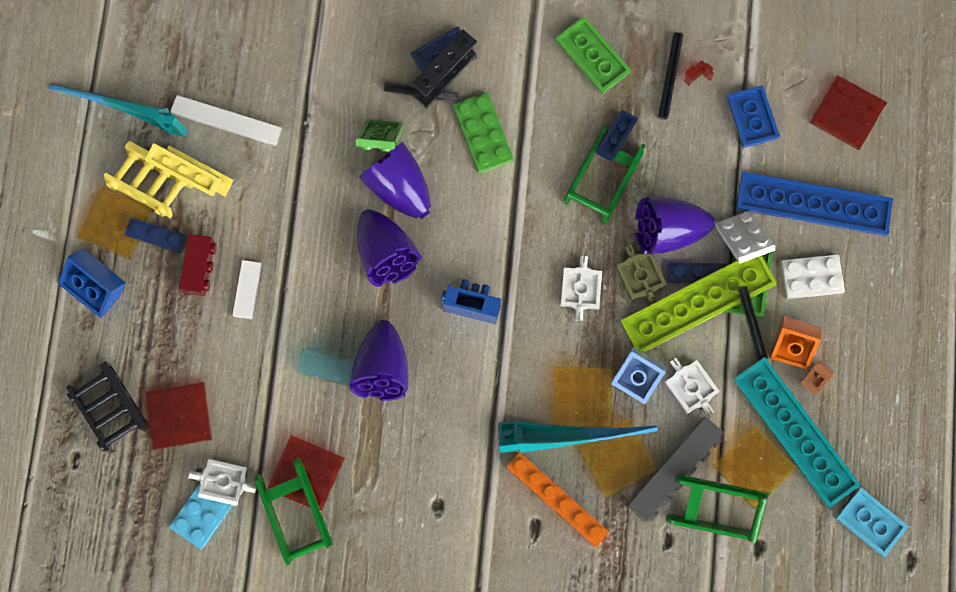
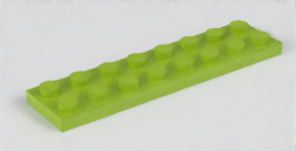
(696, 303)

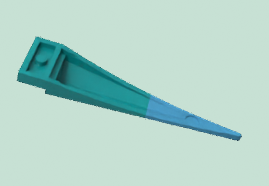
(151, 114)
(536, 436)

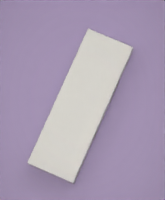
(247, 289)

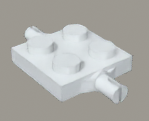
(581, 288)
(692, 387)
(222, 482)

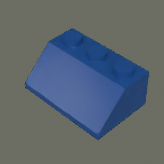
(91, 282)

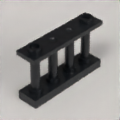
(444, 69)
(127, 405)

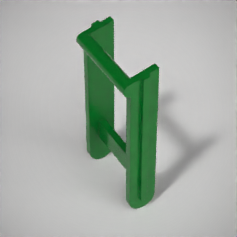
(622, 158)
(697, 487)
(286, 488)

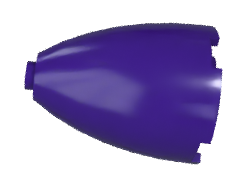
(399, 182)
(670, 224)
(382, 246)
(380, 365)

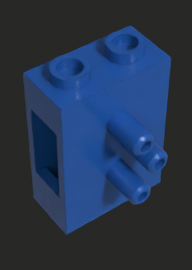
(471, 303)

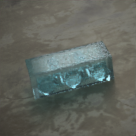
(325, 366)

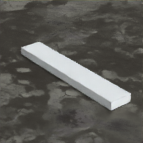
(226, 120)

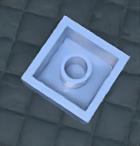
(638, 375)

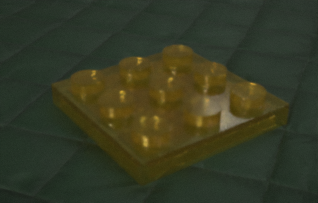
(109, 220)
(582, 396)
(617, 461)
(755, 464)

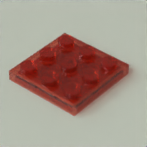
(848, 112)
(178, 416)
(320, 465)

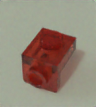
(700, 69)

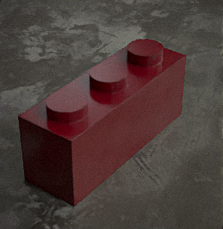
(197, 265)

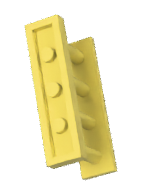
(138, 153)
(189, 170)

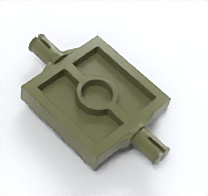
(641, 275)

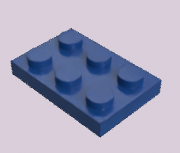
(752, 116)

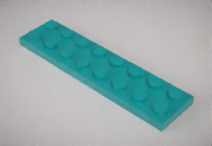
(796, 432)

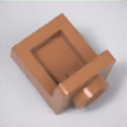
(817, 378)

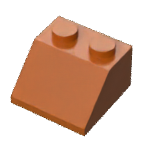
(796, 342)

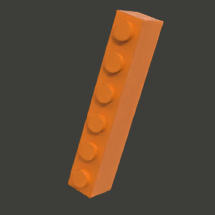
(557, 500)

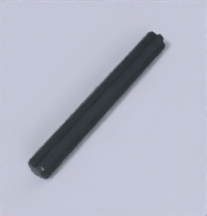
(670, 76)

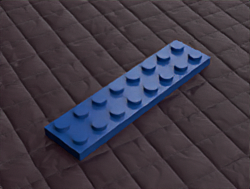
(814, 203)

